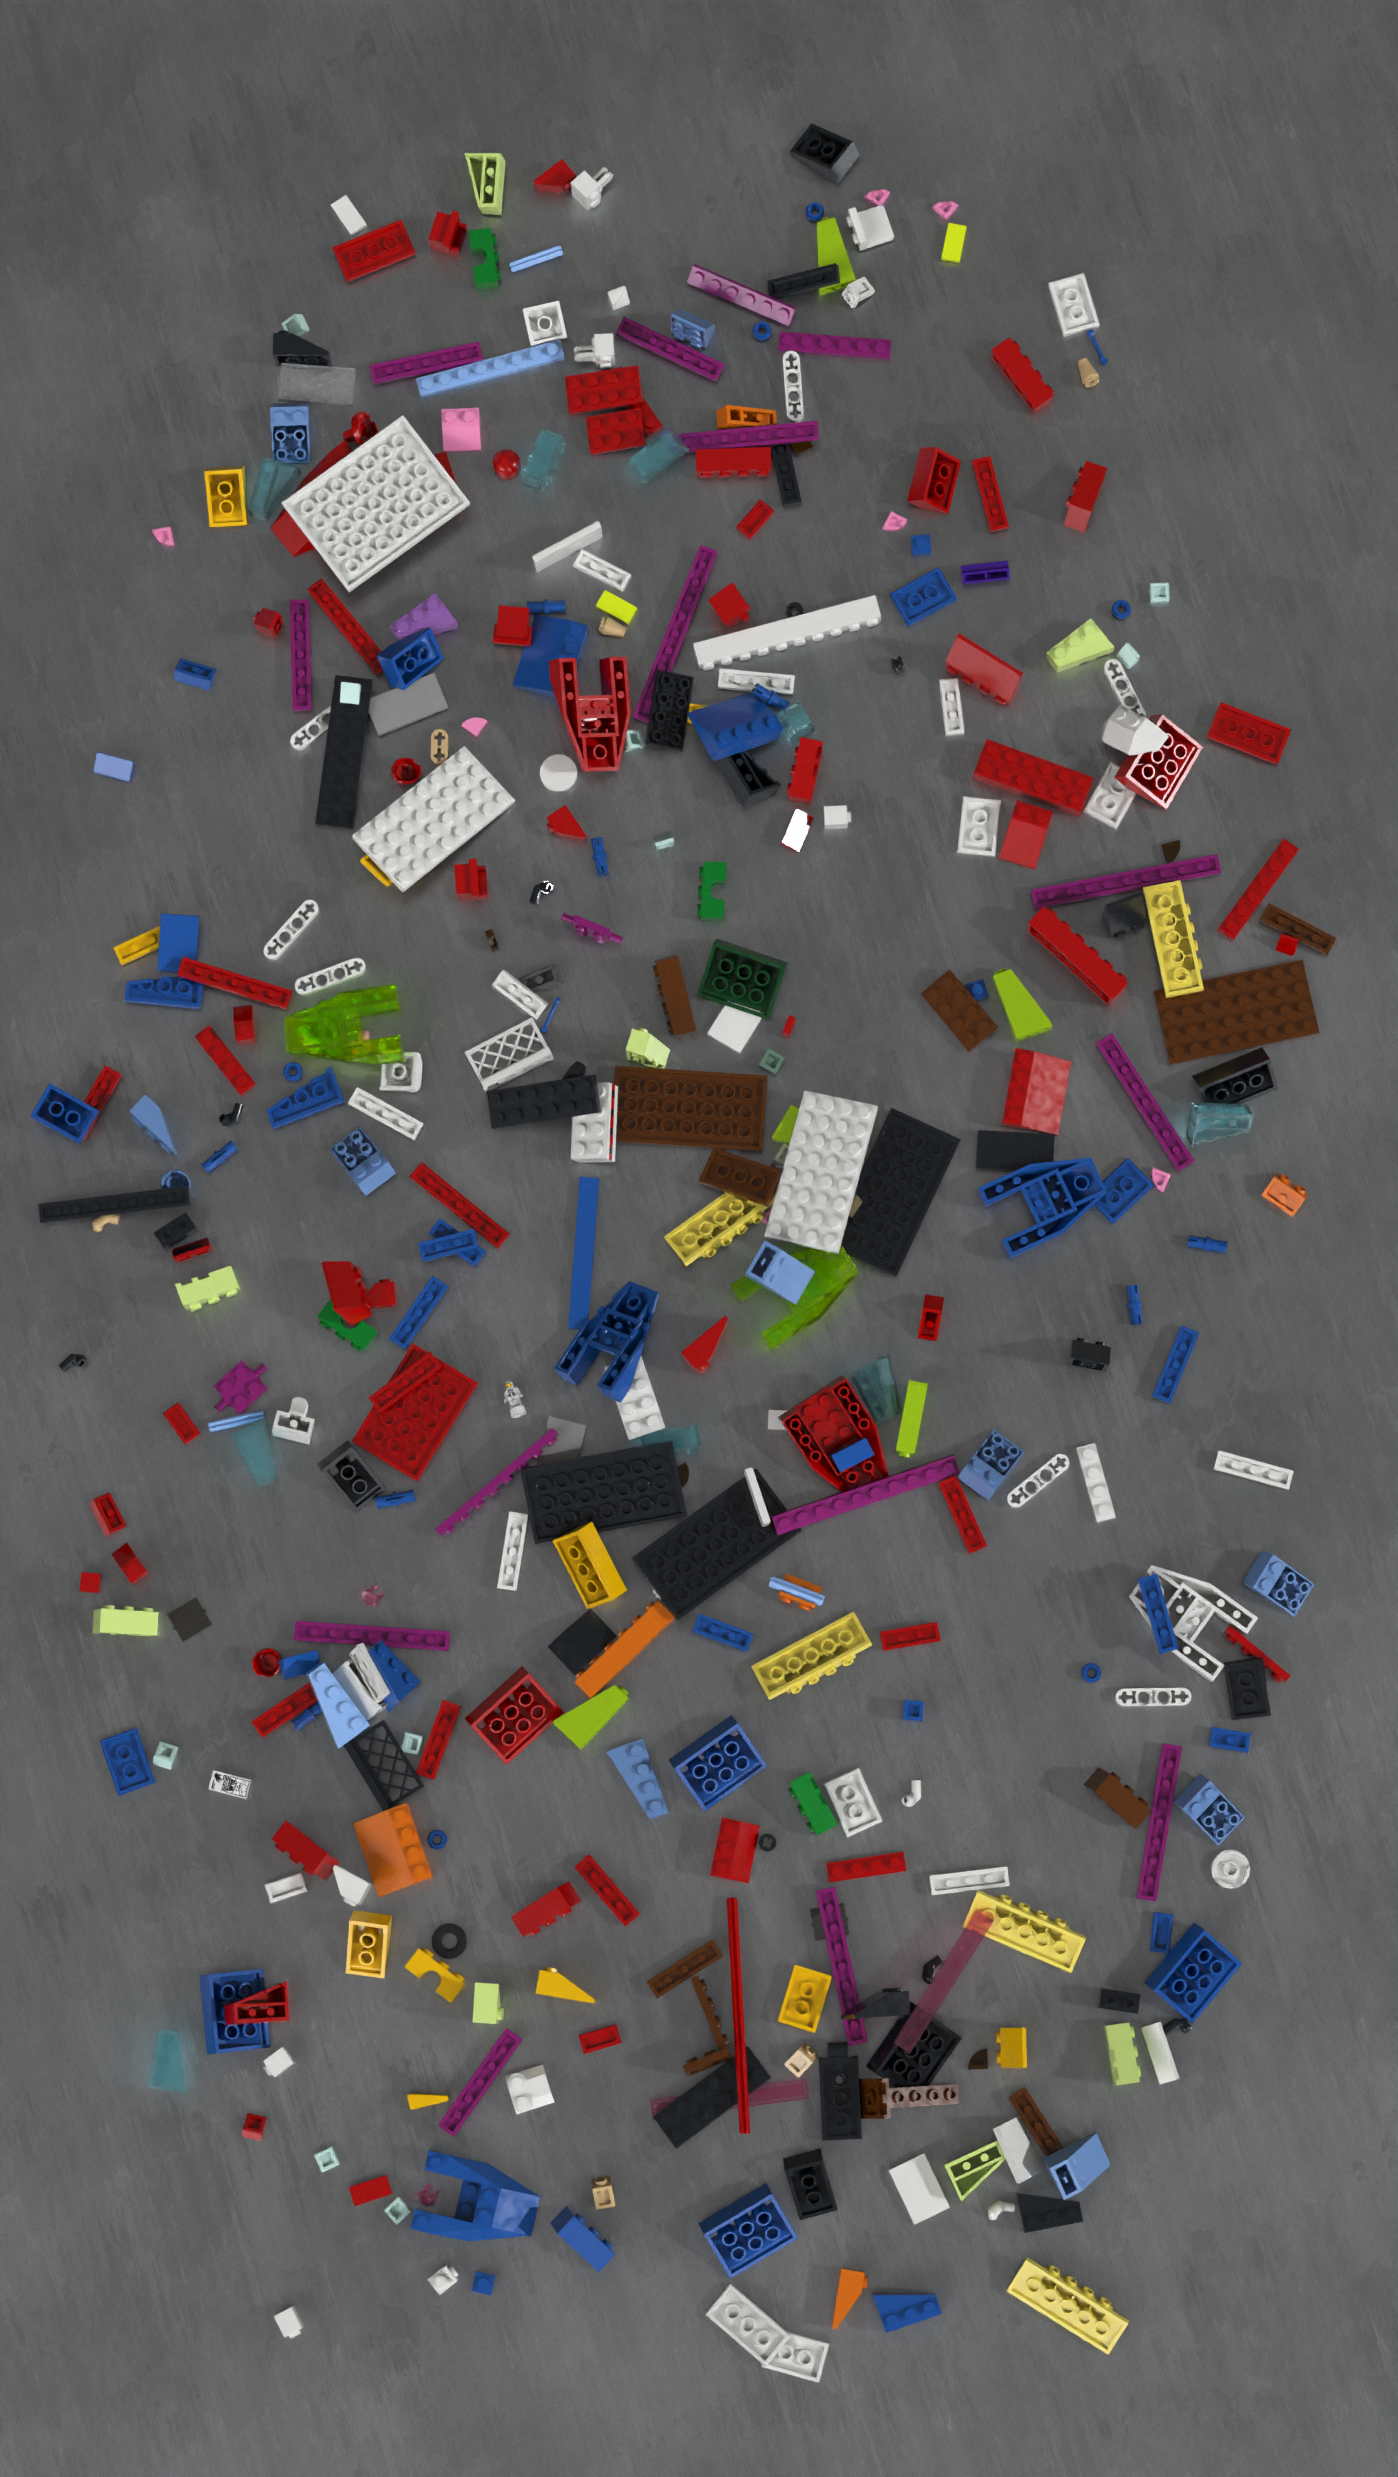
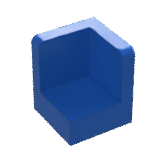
(913, 1711)

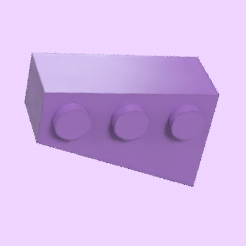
(429, 614)

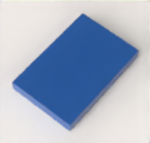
(923, 597)
(177, 940)
(1124, 1188)
(127, 1761)

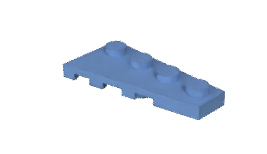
(636, 1769)

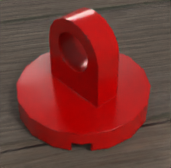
(361, 429)

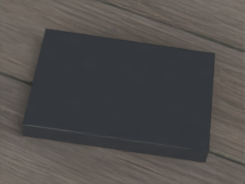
(1247, 1688)

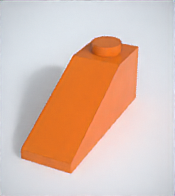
(741, 417)
(848, 2291)

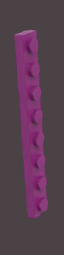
(752, 436)
(1145, 1102)
(492, 1487)
(371, 1635)
(1159, 1822)
(840, 1963)

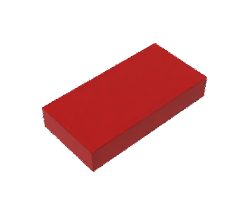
(755, 519)
(181, 1423)
(600, 2039)
(370, 2190)

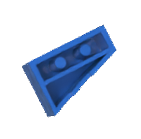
(395, 1674)
(583, 2238)
(905, 2309)

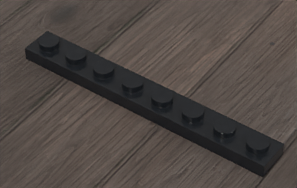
(114, 1204)

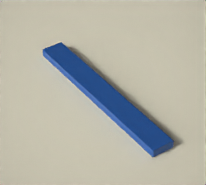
(583, 1252)

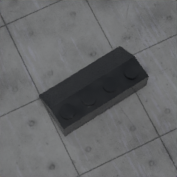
(1236, 1079)

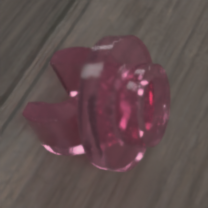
(370, 1598)
(426, 2198)

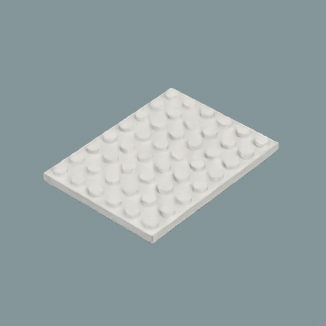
(376, 503)

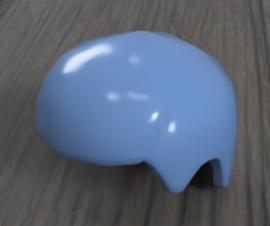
(174, 1178)

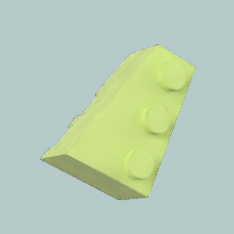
(488, 180)
(1080, 646)
(646, 1049)
(208, 1288)
(125, 1621)
(487, 2004)
(1122, 2053)
(973, 2167)

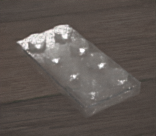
(317, 384)

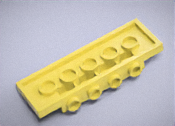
(1173, 939)
(714, 1227)
(812, 1657)
(1029, 1930)
(1068, 2304)

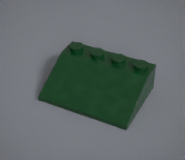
(742, 978)

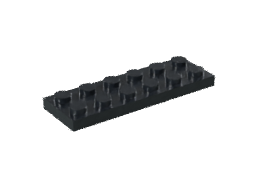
(543, 1101)
(708, 2100)

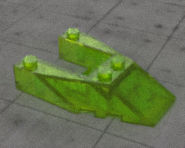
(335, 1028)
(830, 1279)

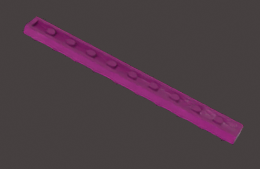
(678, 625)
(1125, 881)
(865, 1494)

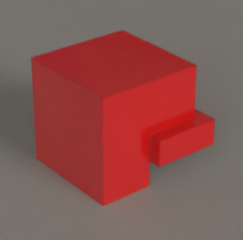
(448, 233)
(730, 606)
(513, 626)
(471, 881)

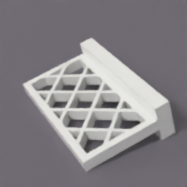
(514, 1070)

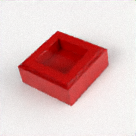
(789, 1026)
(90, 1582)

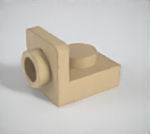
(801, 2060)
(603, 2192)

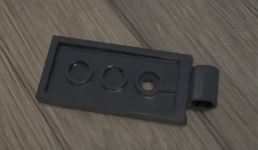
(840, 2101)

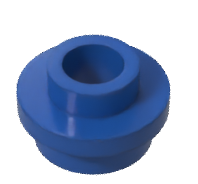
(814, 206)
(762, 325)
(1121, 603)
(290, 1066)
(1097, 1670)
(430, 1839)

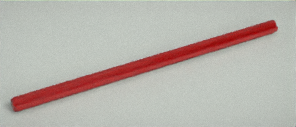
(738, 2016)

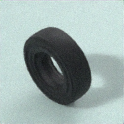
(576, 1070)
(437, 1941)

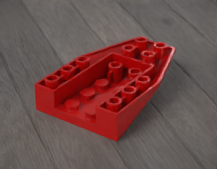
(829, 1423)

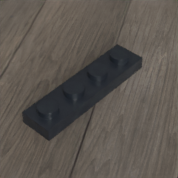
(804, 281)
(785, 475)

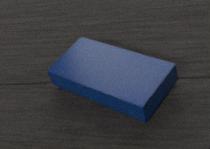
(852, 1454)
(1161, 1932)

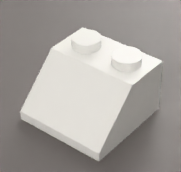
(351, 1886)

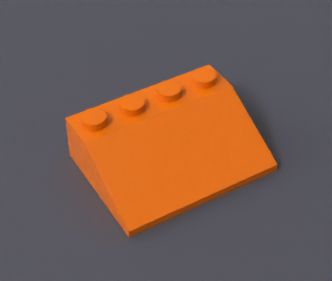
(393, 1850)

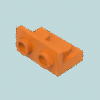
(1285, 1194)
(803, 1604)

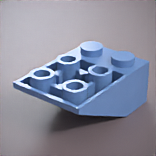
(691, 328)
(290, 432)
(151, 1117)
(362, 1161)
(779, 1272)
(991, 1464)
(1278, 1583)
(1209, 1809)
(1077, 2165)

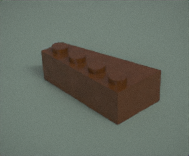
(674, 994)

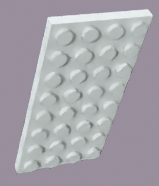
(433, 819)
(821, 1172)

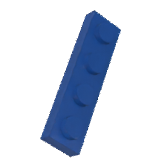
(418, 1312)
(1175, 1364)
(1158, 1614)

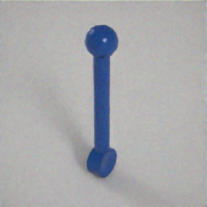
(1103, 360)
(543, 1029)

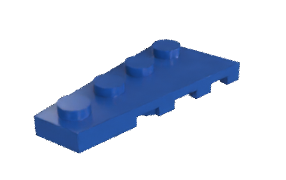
(165, 992)
(307, 1100)

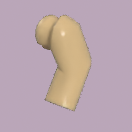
(100, 1221)

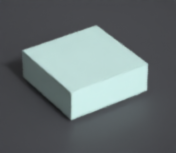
(1159, 592)
(412, 1743)
(326, 2159)
(397, 2210)

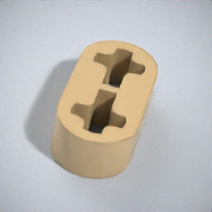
(444, 746)

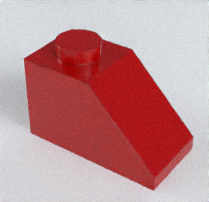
(555, 179)
(268, 622)
(565, 825)
(244, 1025)
(382, 1294)
(931, 1317)
(130, 1564)

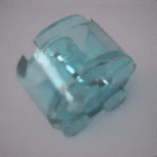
(797, 722)

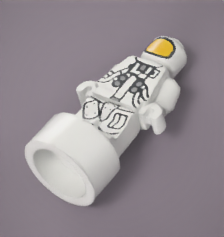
(512, 1396)

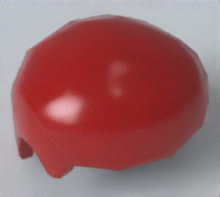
(506, 464)
(405, 771)
(266, 1662)

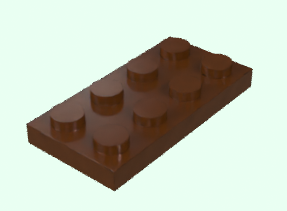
(959, 1010)
(740, 1177)

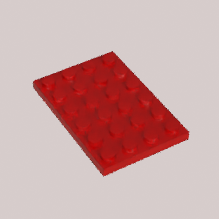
(418, 1422)

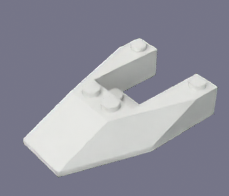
(1189, 1608)

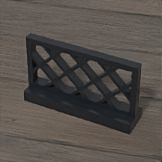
(370, 1776)

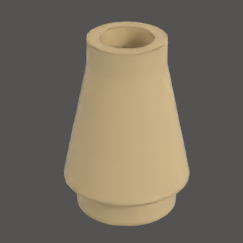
(1088, 373)
(611, 627)

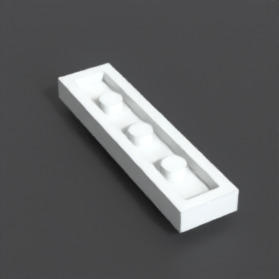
(746, 680)
(385, 1113)
(1253, 1470)
(1095, 1482)
(512, 1551)
(969, 1880)

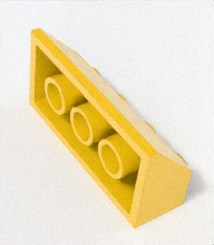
(589, 1565)

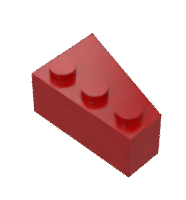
(1084, 496)
(805, 770)
(304, 1850)
(546, 1909)
(260, 2007)

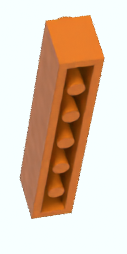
(624, 1650)

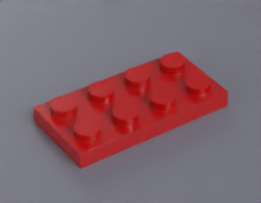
(374, 251)
(604, 390)
(1249, 733)

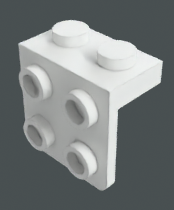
(869, 227)

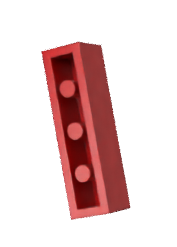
(1022, 375)
(733, 461)

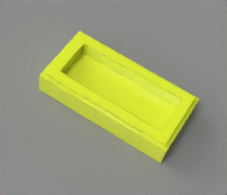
(953, 243)
(616, 607)

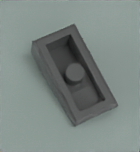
(543, 978)

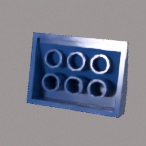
(550, 640)
(735, 725)
(717, 1763)
(1193, 1973)
(221, 1990)
(748, 2230)

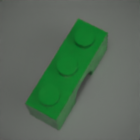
(482, 243)
(710, 908)
(360, 1336)

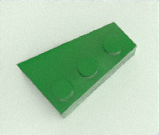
(812, 1804)

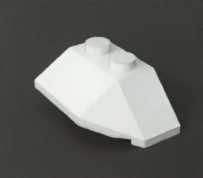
(1132, 732)

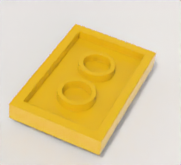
(804, 1998)

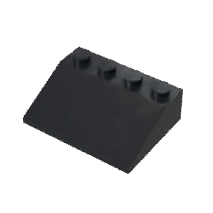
(924, 2060)

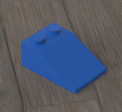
(410, 658)
(64, 1113)

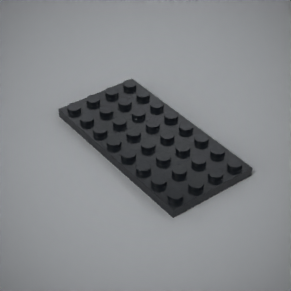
(897, 1190)
(605, 1489)
(711, 1547)

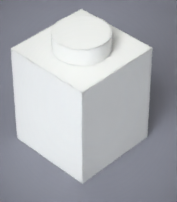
(836, 817)
(278, 2062)
(289, 2322)

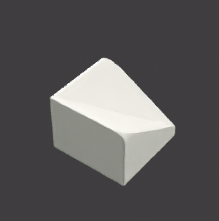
(618, 297)

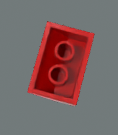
(934, 480)
(347, 1290)
(735, 1850)

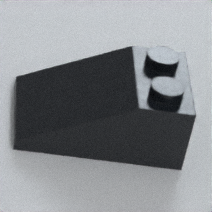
(825, 152)
(295, 350)
(1124, 915)
(1089, 1355)
(351, 1476)
(582, 1641)
(889, 2003)
(810, 2184)

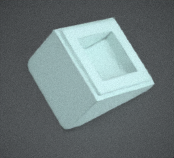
(296, 324)
(1128, 656)
(350, 693)
(633, 740)
(663, 840)
(165, 1755)

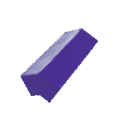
(985, 572)

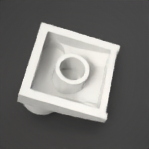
(544, 323)
(403, 1075)
(529, 2089)

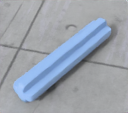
(535, 258)
(236, 1420)
(796, 1590)

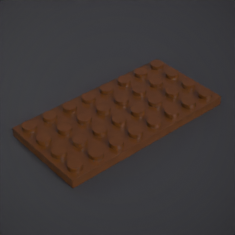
(1238, 1013)
(690, 1108)

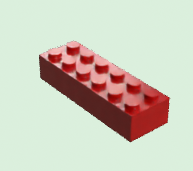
(1033, 778)
(1077, 955)

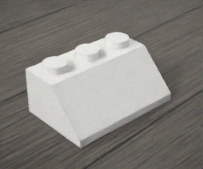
(356, 1689)

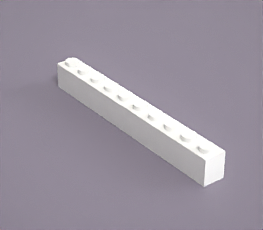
(787, 632)

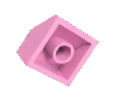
(461, 429)

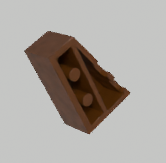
(1118, 1797)

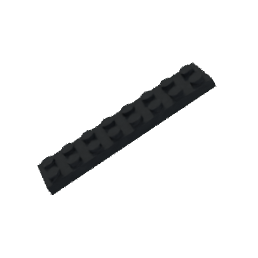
(343, 756)

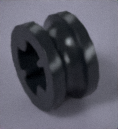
(791, 605)
(897, 665)
(773, 1844)

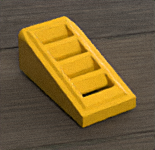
(422, 2100)

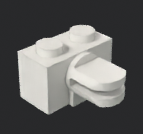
(588, 189)
(600, 351)
(294, 1424)

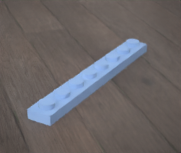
(490, 368)

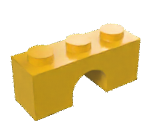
(450, 1984)

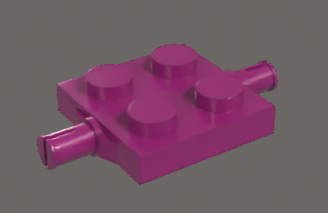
(585, 927)
(240, 1387)

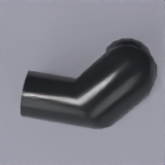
(539, 890)
(233, 1117)
(73, 1360)
(929, 1968)
(1174, 2024)

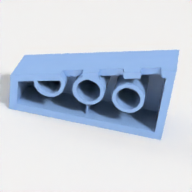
(338, 1709)

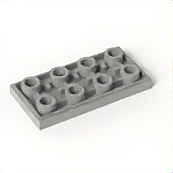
(403, 707)
(568, 1443)

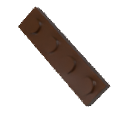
(1297, 928)
(684, 1969)
(1035, 2122)

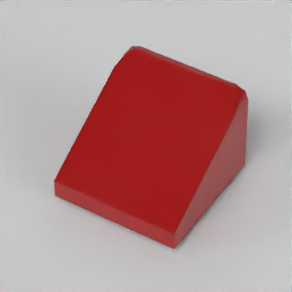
(1287, 944)
(254, 2127)

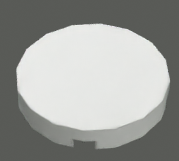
(558, 773)
(1230, 1869)

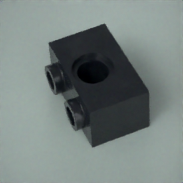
(176, 1231)
(1119, 2000)

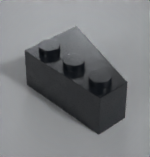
(748, 778)
(1047, 2212)

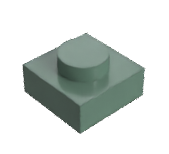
(771, 1061)

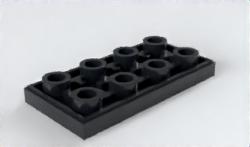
(669, 710)
(1012, 1149)

